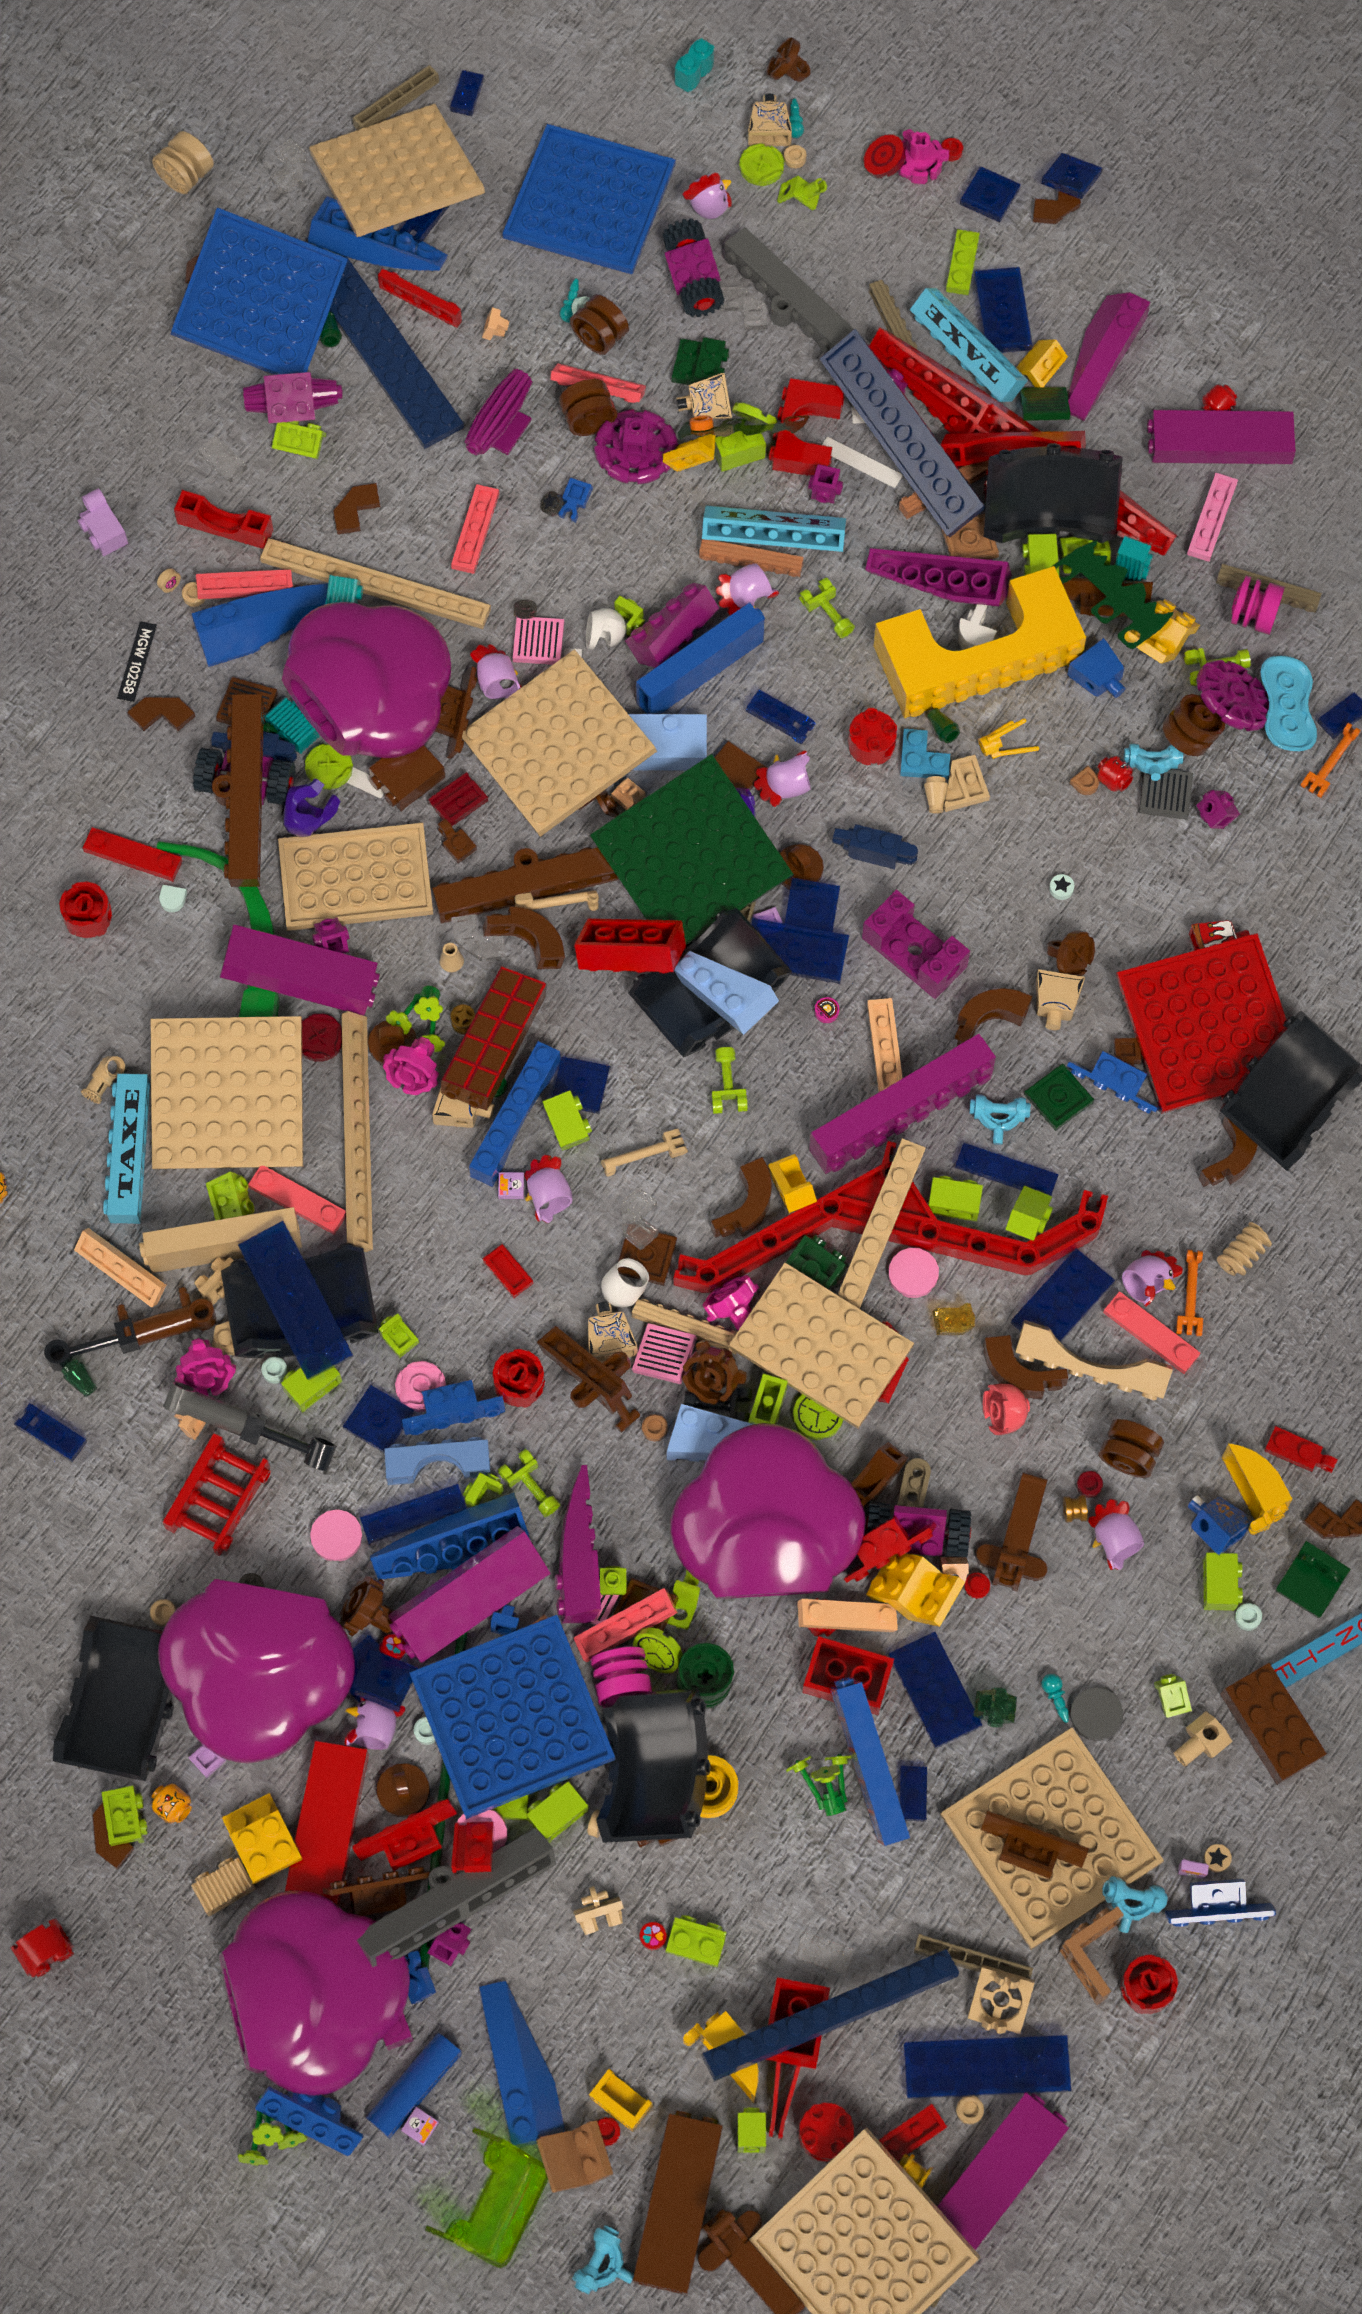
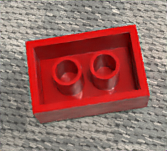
(837, 1661)

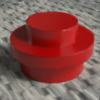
(977, 1585)

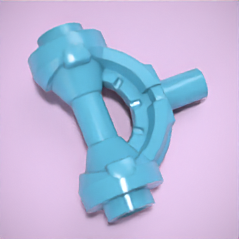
(1143, 760)
(982, 1108)
(1151, 1900)
(605, 2243)

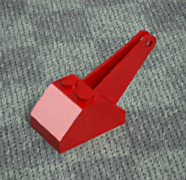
(787, 2000)

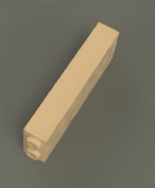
(206, 1241)

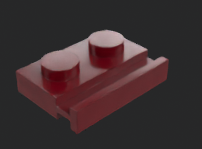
(458, 799)

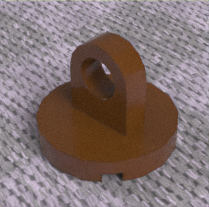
(788, 61)
(803, 863)
(1073, 952)
(388, 1037)
(403, 1790)

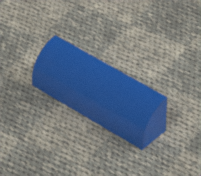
(414, 2085)

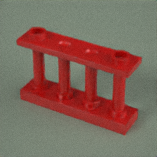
(203, 1473)

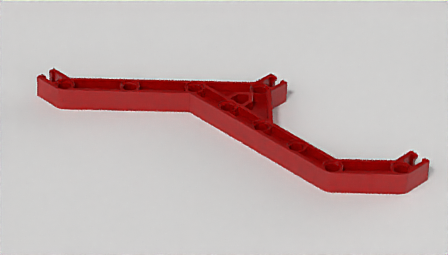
(854, 1206)

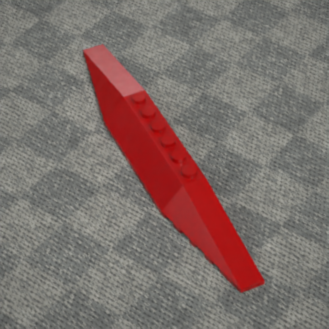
(971, 410)

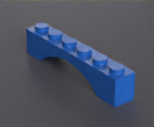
(500, 1138)

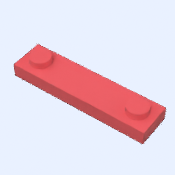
(627, 390)
(475, 529)
(241, 583)
(305, 1202)
(1151, 1332)
(625, 1624)

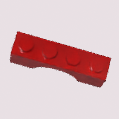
(198, 513)

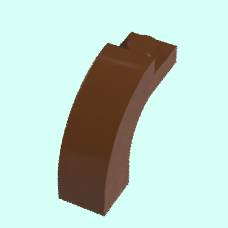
(534, 930)
(992, 1004)
(1236, 1163)
(747, 1217)
(1008, 1370)
(878, 1473)

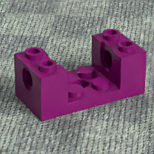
(894, 930)

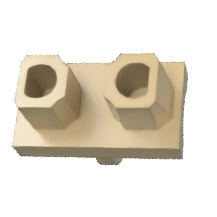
(212, 1287)
(587, 1914)

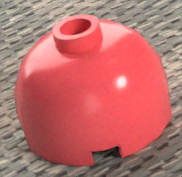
(1005, 1407)

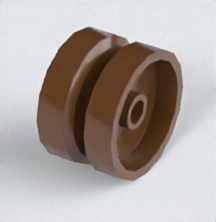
(599, 324)
(587, 406)
(1192, 726)
(1131, 1448)

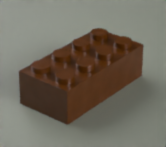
(1273, 1723)

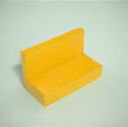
(1042, 361)
(691, 453)

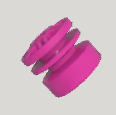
(1257, 605)
(620, 1672)

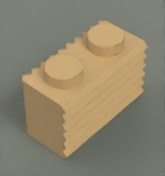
(222, 1886)

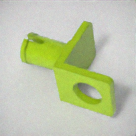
(803, 191)
(688, 1599)

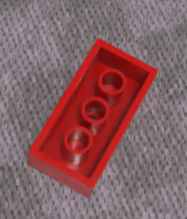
(630, 945)

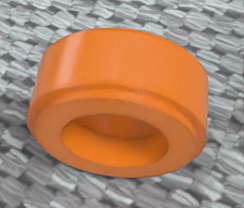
(701, 423)

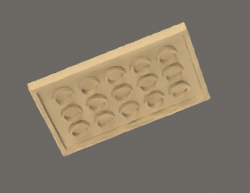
(355, 876)
(821, 1345)

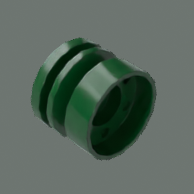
(708, 1661)

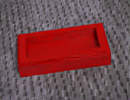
(507, 1271)

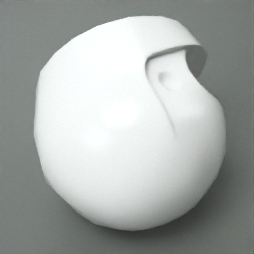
(603, 624)
(620, 1290)

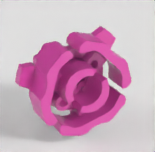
(920, 156)
(412, 1067)
(731, 1301)
(204, 1364)

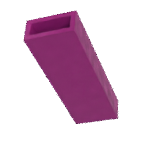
(1222, 437)
(300, 970)
(468, 1595)
(1002, 2168)

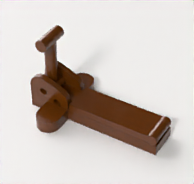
(596, 1379)
(1013, 1559)
(732, 2244)

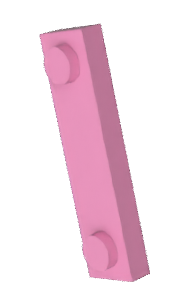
(1212, 517)

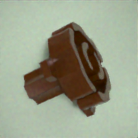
(714, 1370)
(365, 1607)

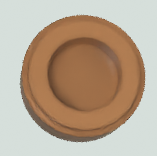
(654, 1427)

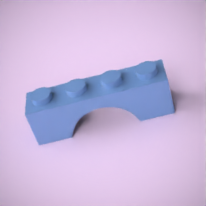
(406, 1461)

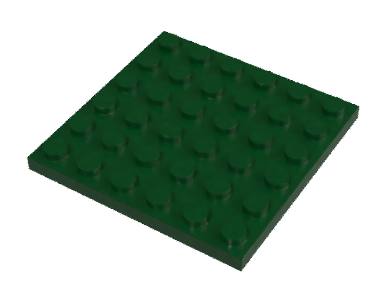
(692, 851)

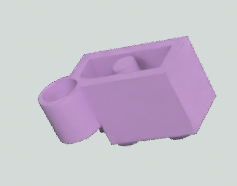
(101, 524)

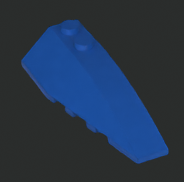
(382, 247)
(252, 621)
(449, 1540)
(522, 2074)

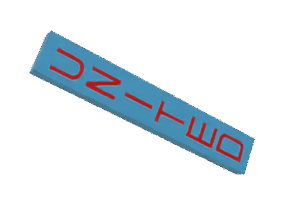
(1320, 1652)

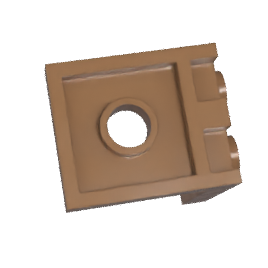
(1078, 1960)

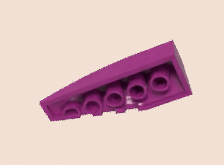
(1104, 347)
(944, 576)
(577, 1560)

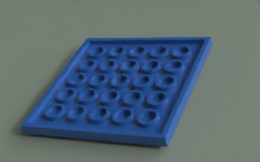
(589, 199)
(258, 295)
(512, 1716)

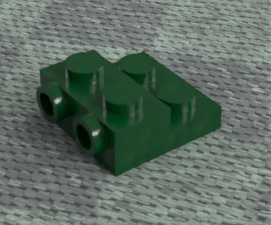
(699, 360)
(817, 1261)

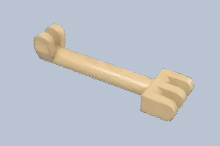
(526, 900)
(668, 1145)

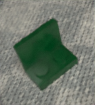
(1312, 1579)

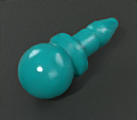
(795, 120)
(566, 310)
(1053, 1685)

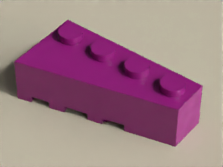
(672, 625)

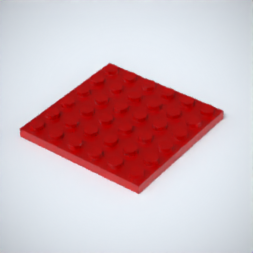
(1202, 1018)

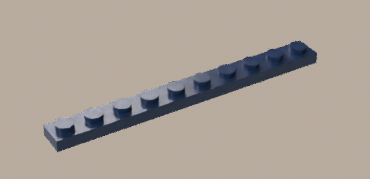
(830, 2015)

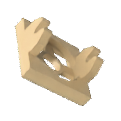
(1005, 1980)

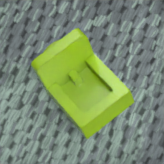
(630, 612)
(397, 1335)
(475, 1491)
(613, 1580)

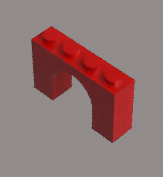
(804, 399)

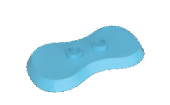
(1288, 717)

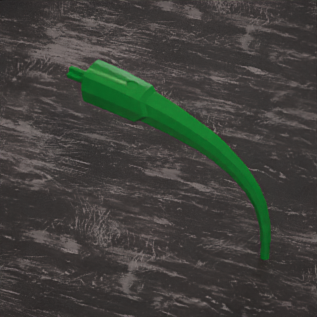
(255, 1001)

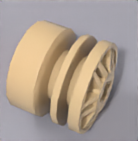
(183, 162)

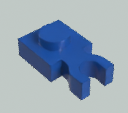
(575, 496)
(420, 1979)

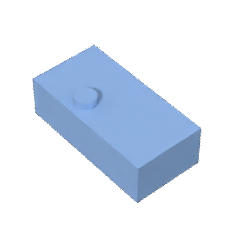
(677, 738)

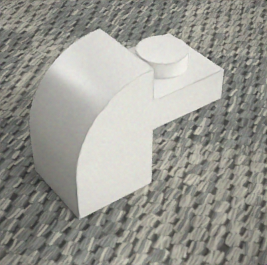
(971, 630)

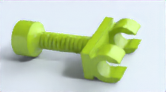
(843, 626)
(1194, 656)
(725, 1056)
(547, 1505)

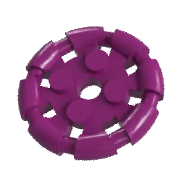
(621, 472)
(1230, 697)

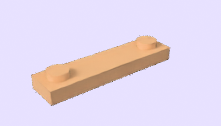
(884, 1042)
(120, 1267)
(846, 1615)

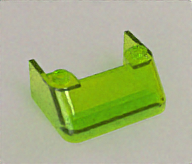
(503, 2205)

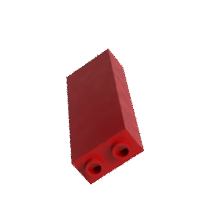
(328, 1817)

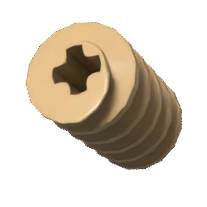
(1243, 1249)

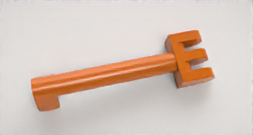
(1319, 780)
(1189, 1319)

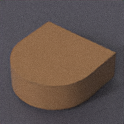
(1085, 781)

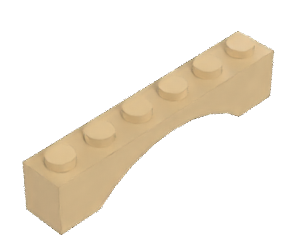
(1144, 1376)

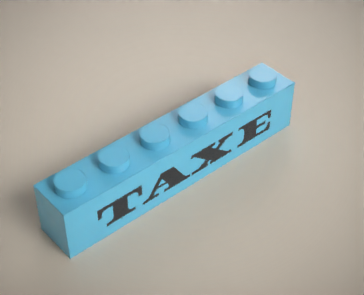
(968, 345)
(774, 528)
(128, 1148)

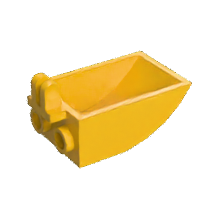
(1258, 1485)
(719, 2031)

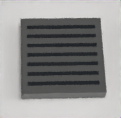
(1168, 795)

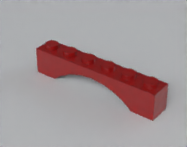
(978, 447)

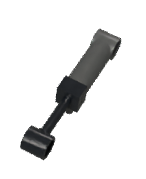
(248, 1425)

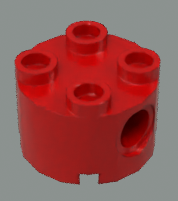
(872, 737)
(86, 910)
(519, 1378)
(42, 1948)
(1149, 1984)
(825, 2131)

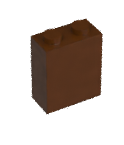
(406, 776)

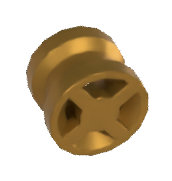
(459, 1015)
(1075, 1508)

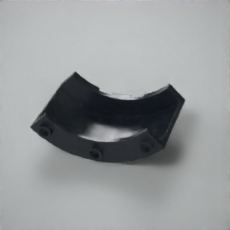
(1052, 493)
(681, 1013)
(1291, 1089)
(342, 1281)
(116, 1702)
(657, 1766)

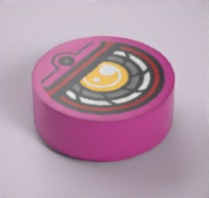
(826, 1010)

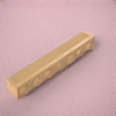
(672, 1319)

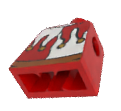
(1213, 933)

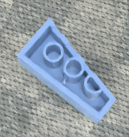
(728, 992)
(698, 1432)

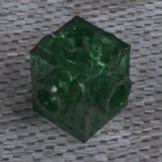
(995, 1707)

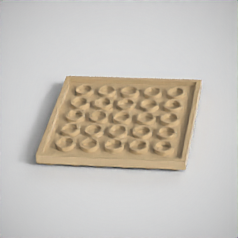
(396, 170)
(557, 742)
(226, 1092)
(1068, 1796)
(864, 2238)

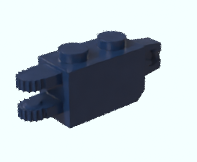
(272, 746)
(875, 846)

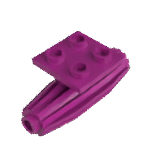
(291, 396)
(499, 419)

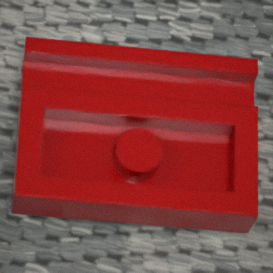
(473, 1847)

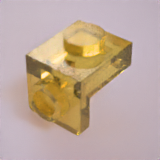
(954, 1320)

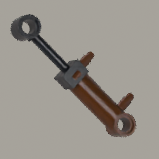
(139, 1332)

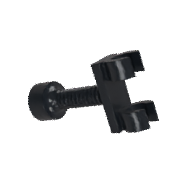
(740, 1394)

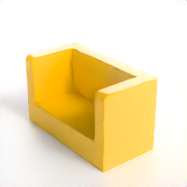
(791, 1183)
(620, 2100)

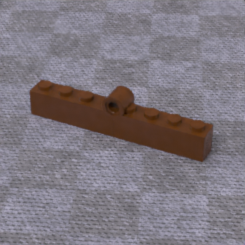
(245, 790)
(540, 878)

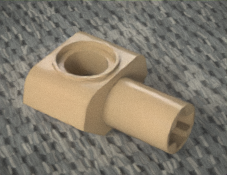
(1198, 1743)

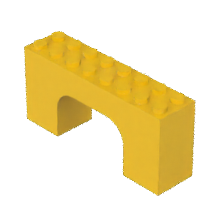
(931, 676)

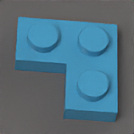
(917, 761)

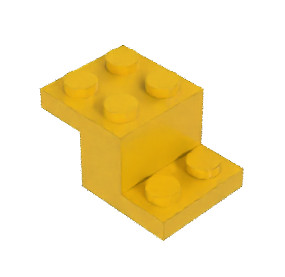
(1169, 640)
(916, 1589)
(261, 1838)

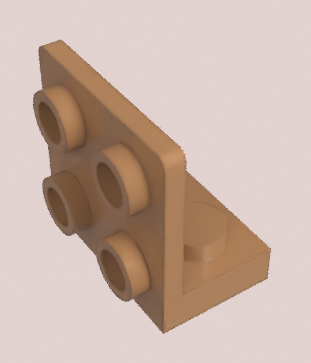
(575, 2157)

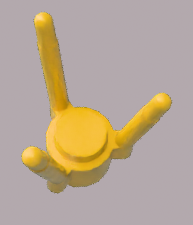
(991, 743)

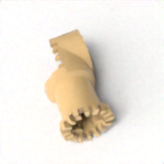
(102, 1079)

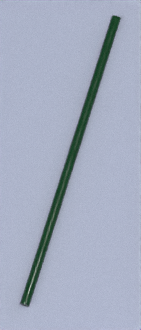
(443, 1794)

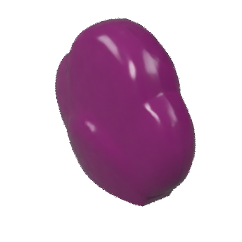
(368, 677)
(767, 1517)
(254, 1667)
(307, 1994)

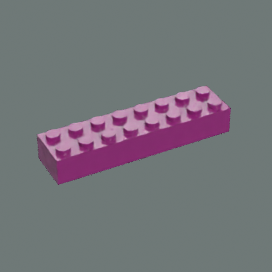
(902, 1104)

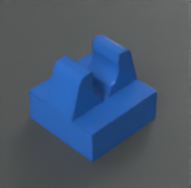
(505, 1622)

